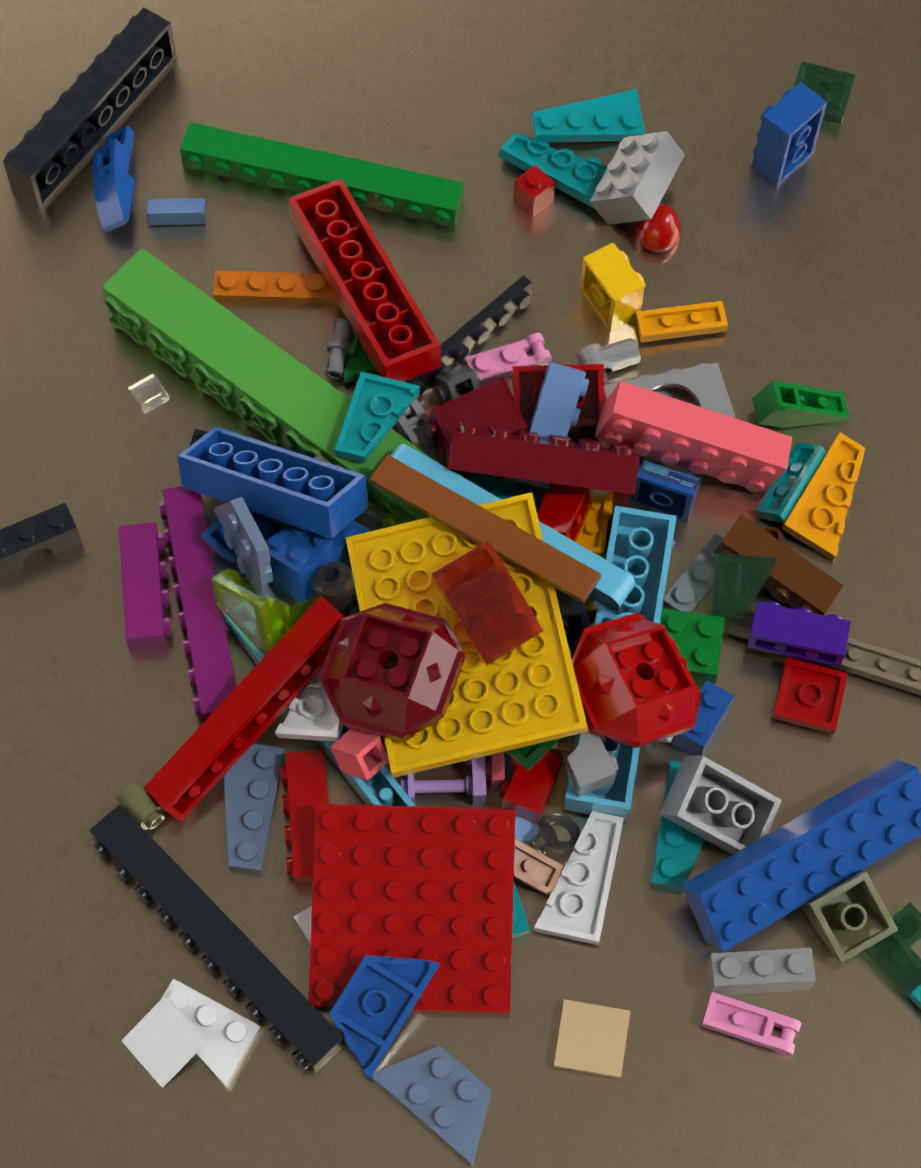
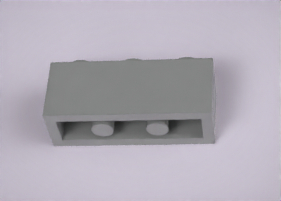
(761, 971)

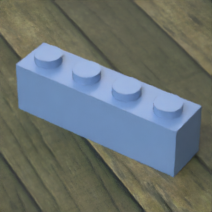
(557, 405)

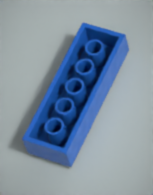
(274, 481)

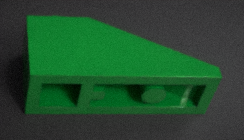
(798, 405)

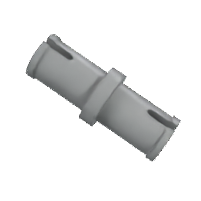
(338, 349)

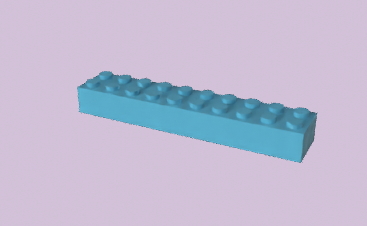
(642, 547)

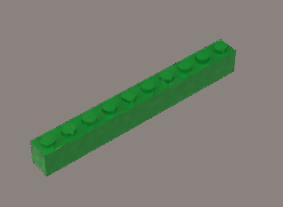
(306, 169)

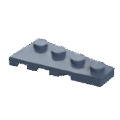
(250, 804)

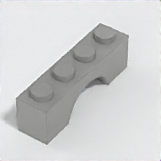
(590, 764)

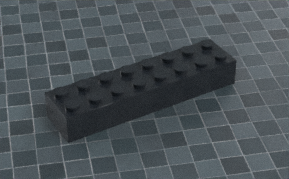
(90, 108)

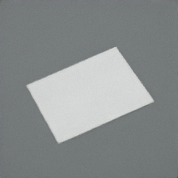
(164, 1041)

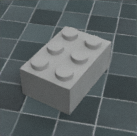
(637, 178)
(719, 804)

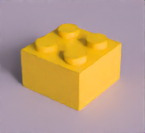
(612, 286)

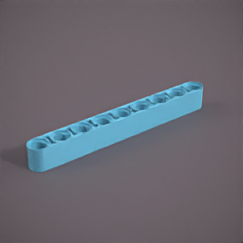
(614, 581)

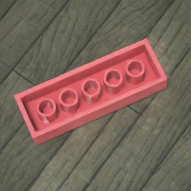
(693, 437)

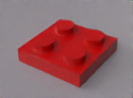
(810, 695)

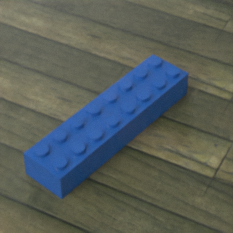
(807, 856)

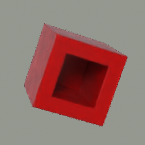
(534, 191)

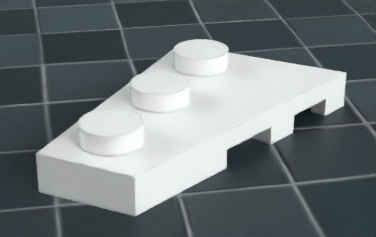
(226, 1032)

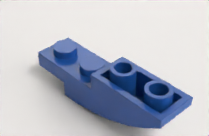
(111, 179)

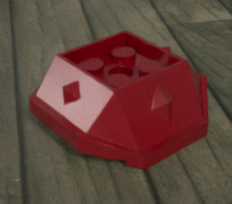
(398, 699)

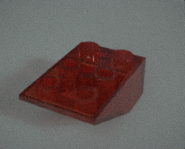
(487, 602)

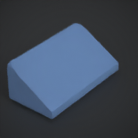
(176, 211)

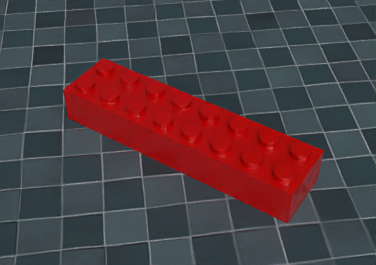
(365, 282)

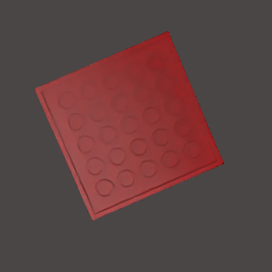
(415, 889)

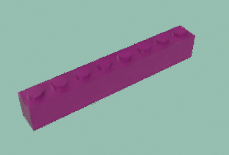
(201, 615)

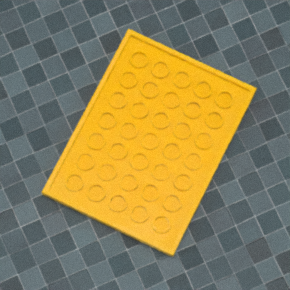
(495, 706)

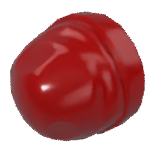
(661, 231)

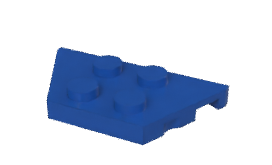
(379, 1003)

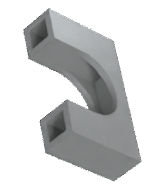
(695, 385)

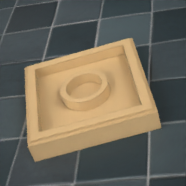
(591, 1039)

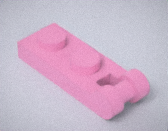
(499, 361)
(750, 1023)

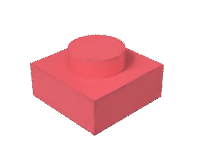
(495, 771)

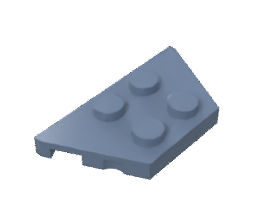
(246, 539)
(441, 1097)

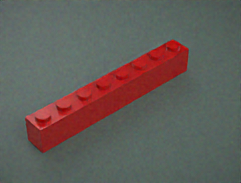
(246, 712)

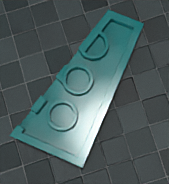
(590, 120)

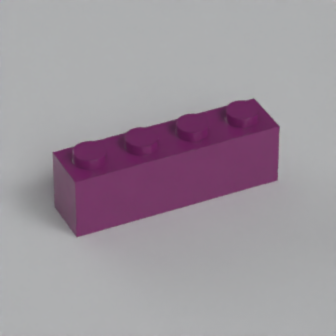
(143, 586)

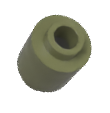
(141, 806)

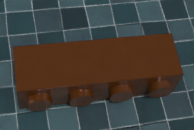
(793, 576)

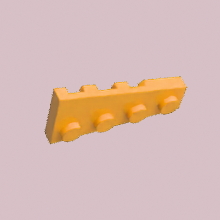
(823, 506)

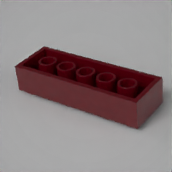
(541, 459)

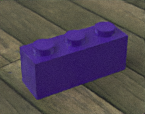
(799, 633)

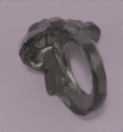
(547, 835)

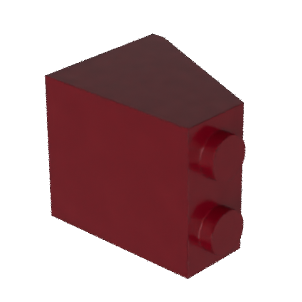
(485, 406)

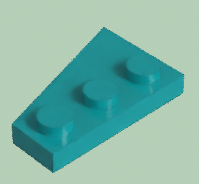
(372, 414)

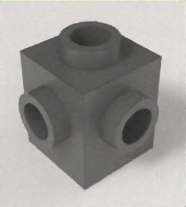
(456, 381)

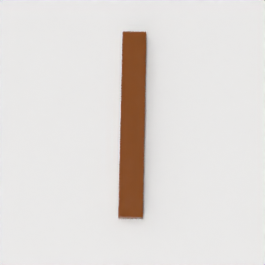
(482, 526)

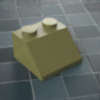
(850, 916)

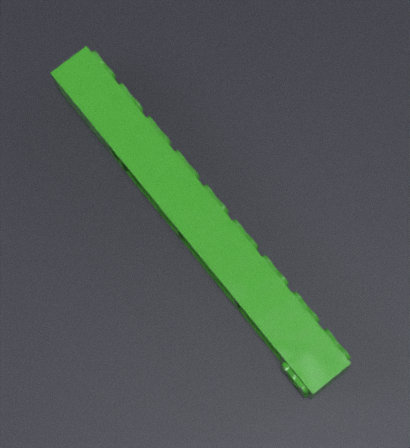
(240, 368)

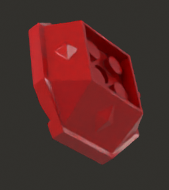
(617, 699)

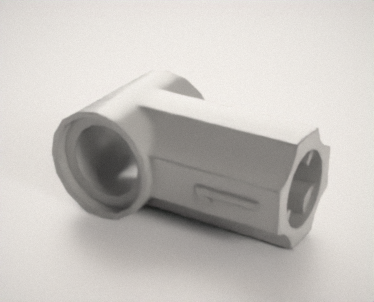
(613, 356)

